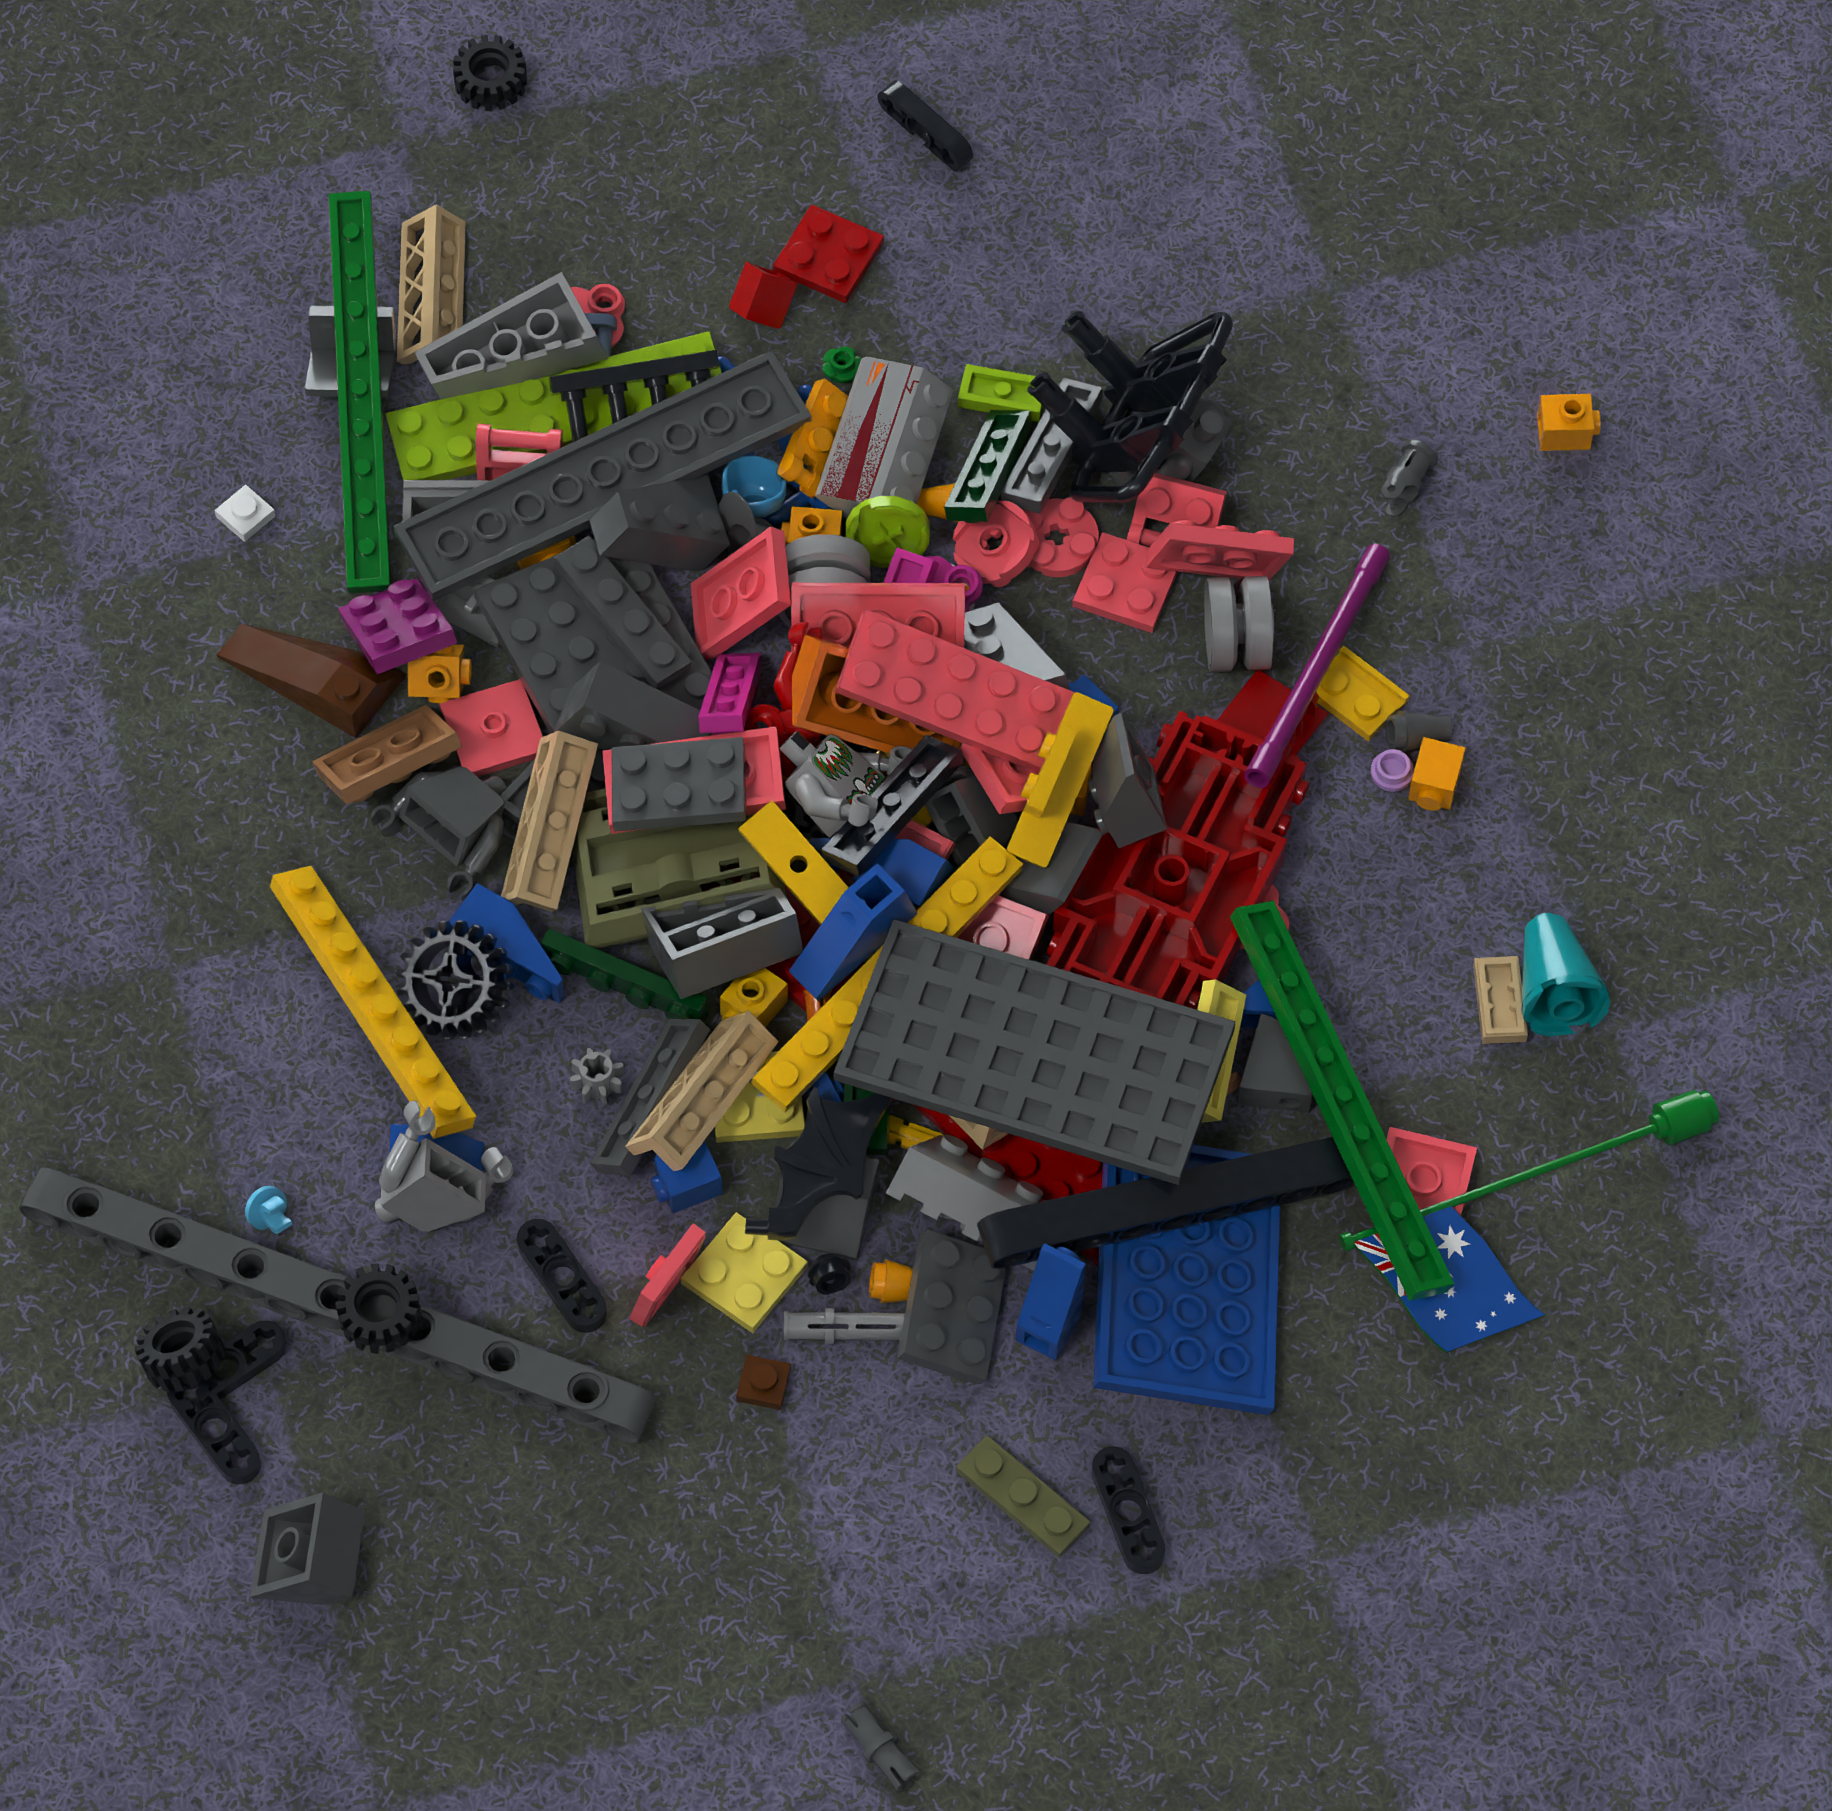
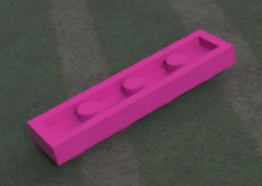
(730, 693)

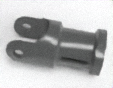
(1405, 478)

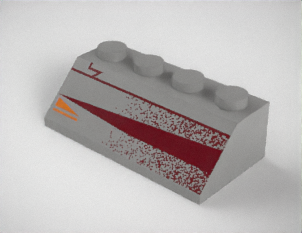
(884, 435)

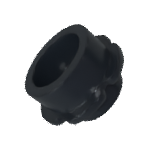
(828, 1268)

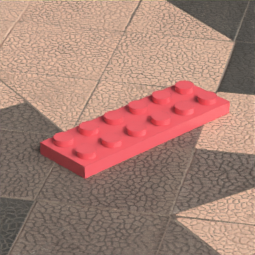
(951, 690)

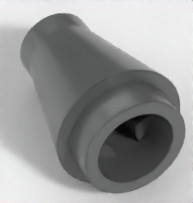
(1408, 728)

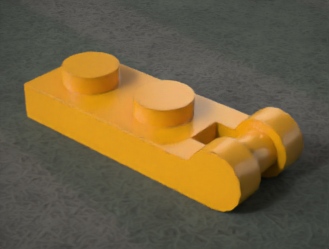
(813, 439)

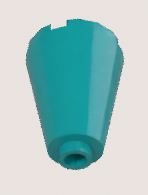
(1559, 979)

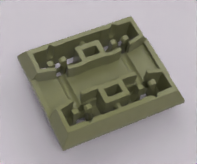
(655, 862)

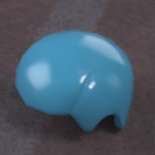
(756, 482)

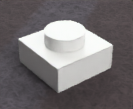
(245, 513)

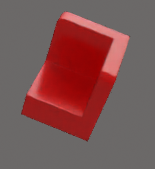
(762, 295)

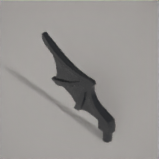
(822, 1161)

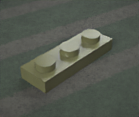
(1022, 1496)

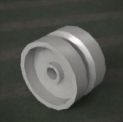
(825, 561)
(1243, 623)

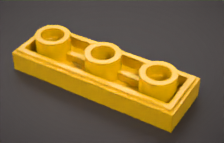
(782, 843)

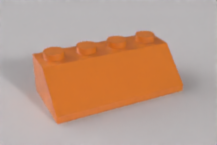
(827, 712)

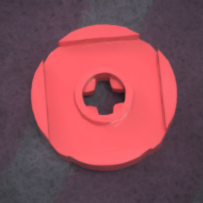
(1078, 545)
(1011, 557)

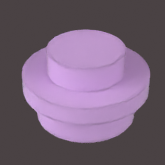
(1392, 770)

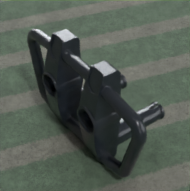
(1158, 382)

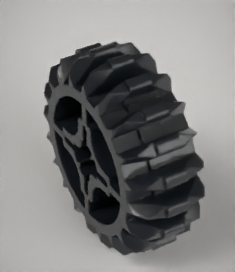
(456, 962)

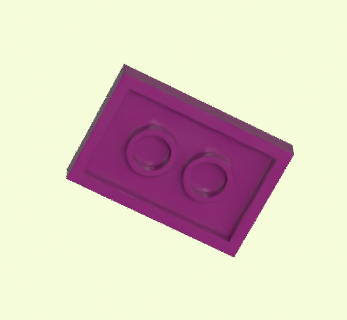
(397, 625)

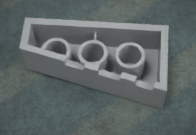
(513, 343)
(959, 1184)

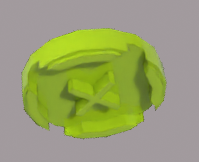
(886, 524)

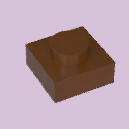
(763, 1382)

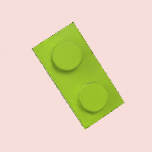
(997, 389)

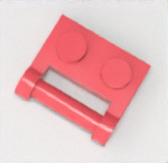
(496, 463)
(1174, 500)

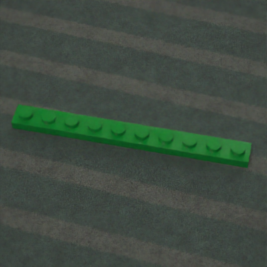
(359, 392)
(1342, 1101)

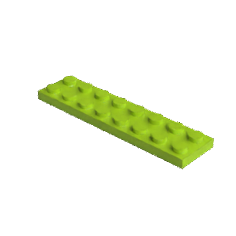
(440, 435)

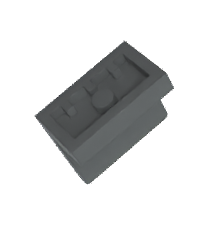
(322, 367)

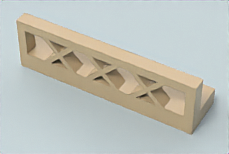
(438, 280)
(549, 821)
(704, 1090)

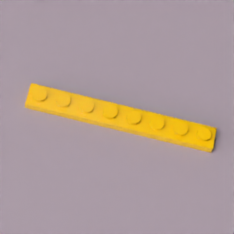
(372, 1000)
(825, 1034)

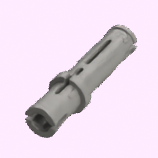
(797, 1326)

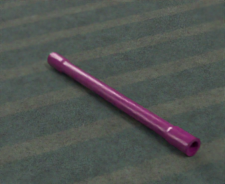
(1271, 751)

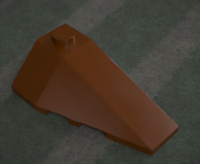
(315, 675)

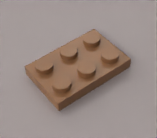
(387, 755)

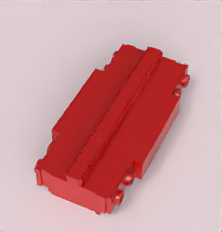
(1163, 905)

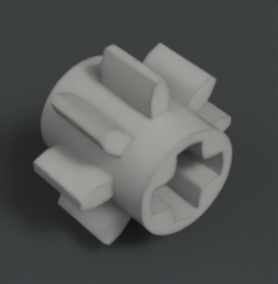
(600, 1085)

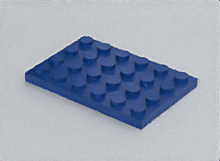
(1191, 1307)

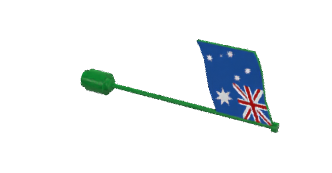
(1483, 1294)

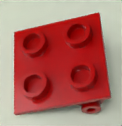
(1259, 705)

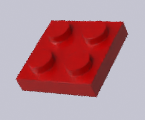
(828, 253)

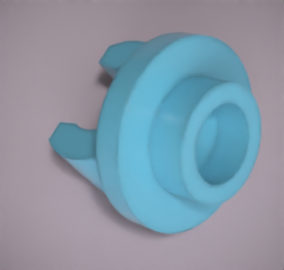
(266, 1209)

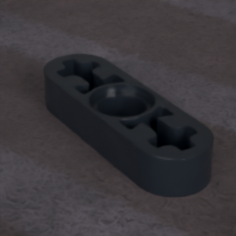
(922, 120)
(533, 1256)
(1128, 1544)

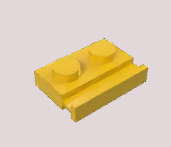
(1359, 694)

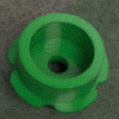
(841, 373)

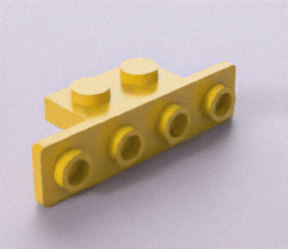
(1059, 780)

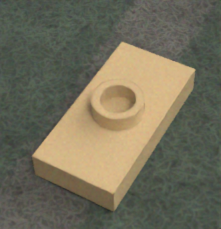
(1499, 999)

